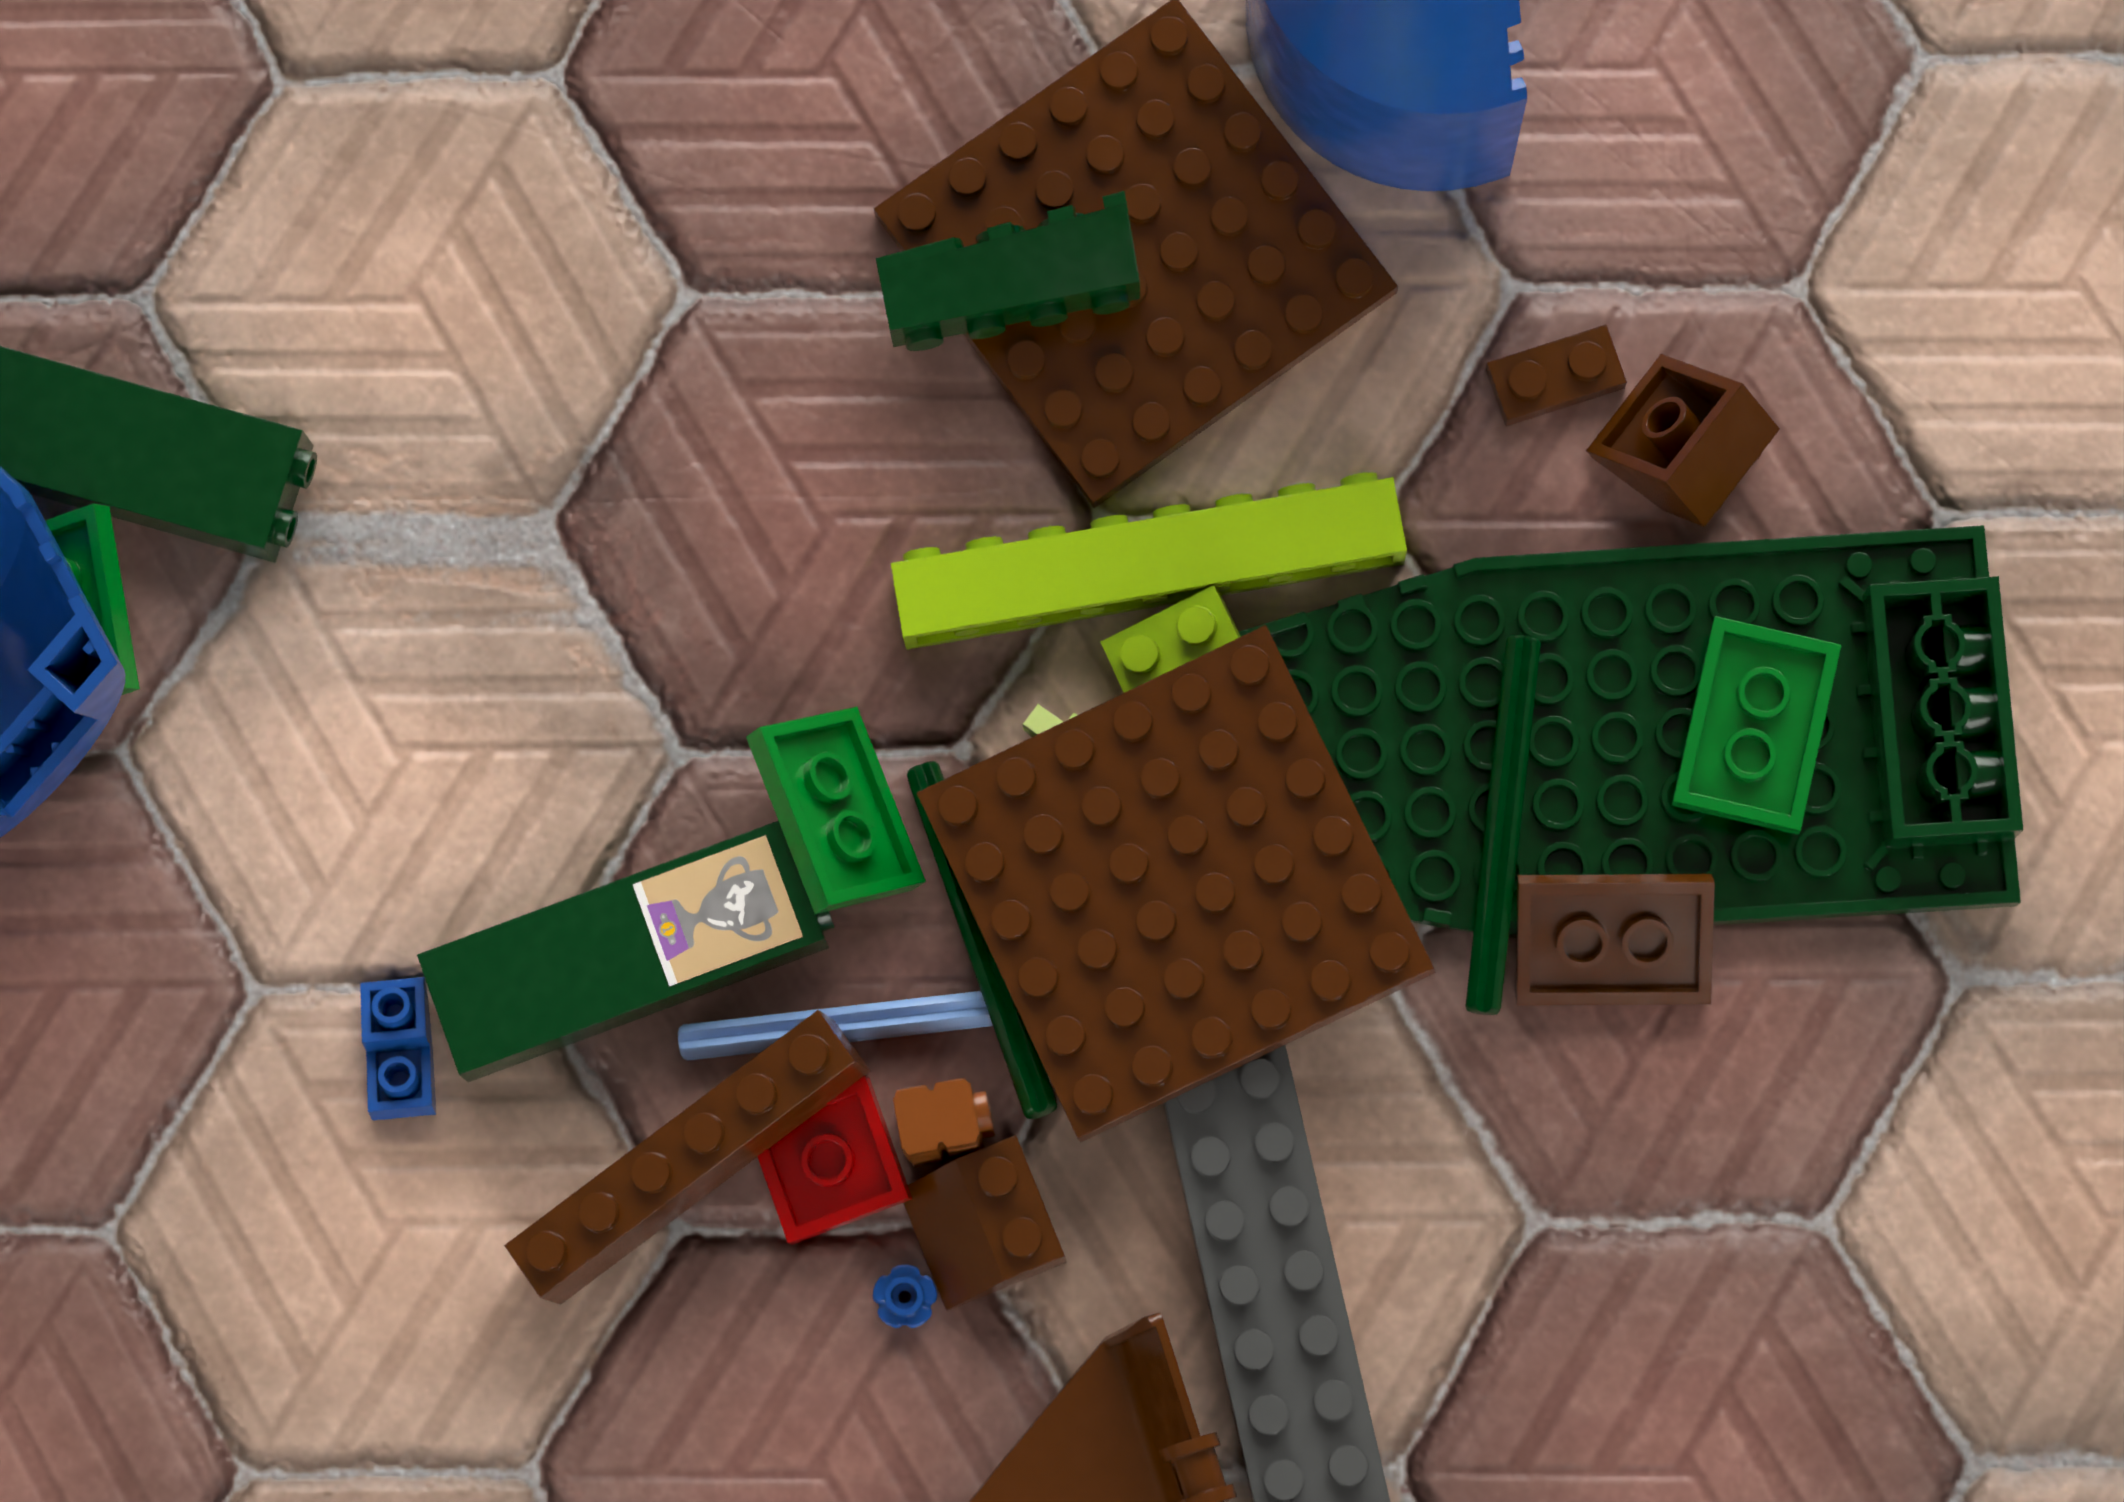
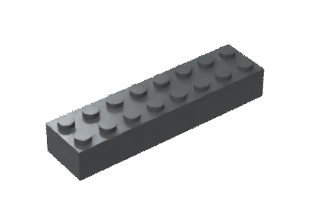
(1274, 1288)

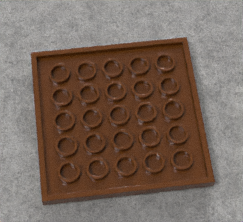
(1229, 234)
(1174, 883)

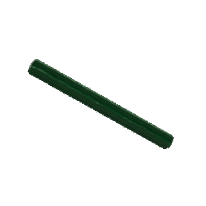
(1503, 825)
(1019, 1052)

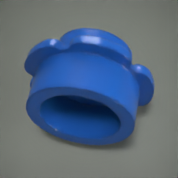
(887, 1293)

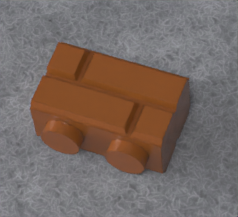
(942, 1121)

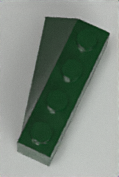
(1012, 276)

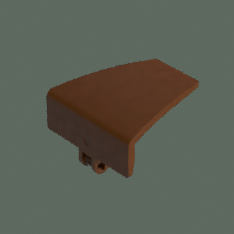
(1115, 1433)

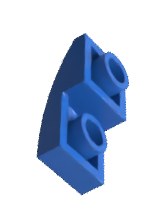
(398, 1048)

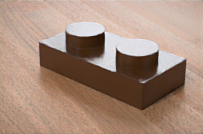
(1556, 375)

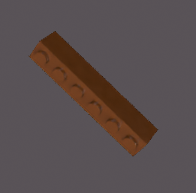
(687, 1158)

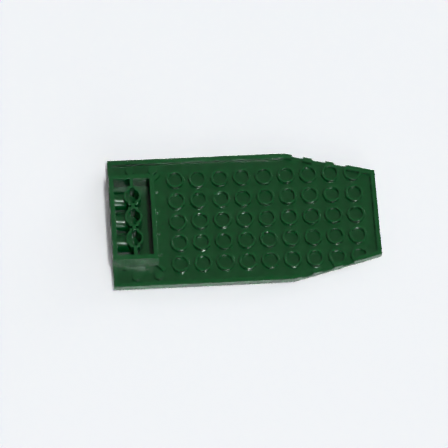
(1911, 769)

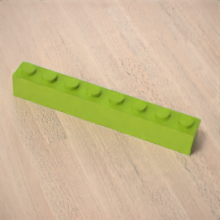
(1148, 561)

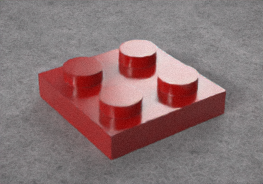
(835, 1166)

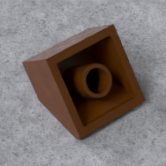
(1684, 438)
(982, 1223)

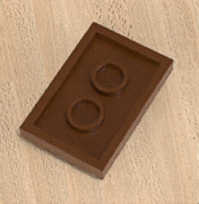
(1614, 939)

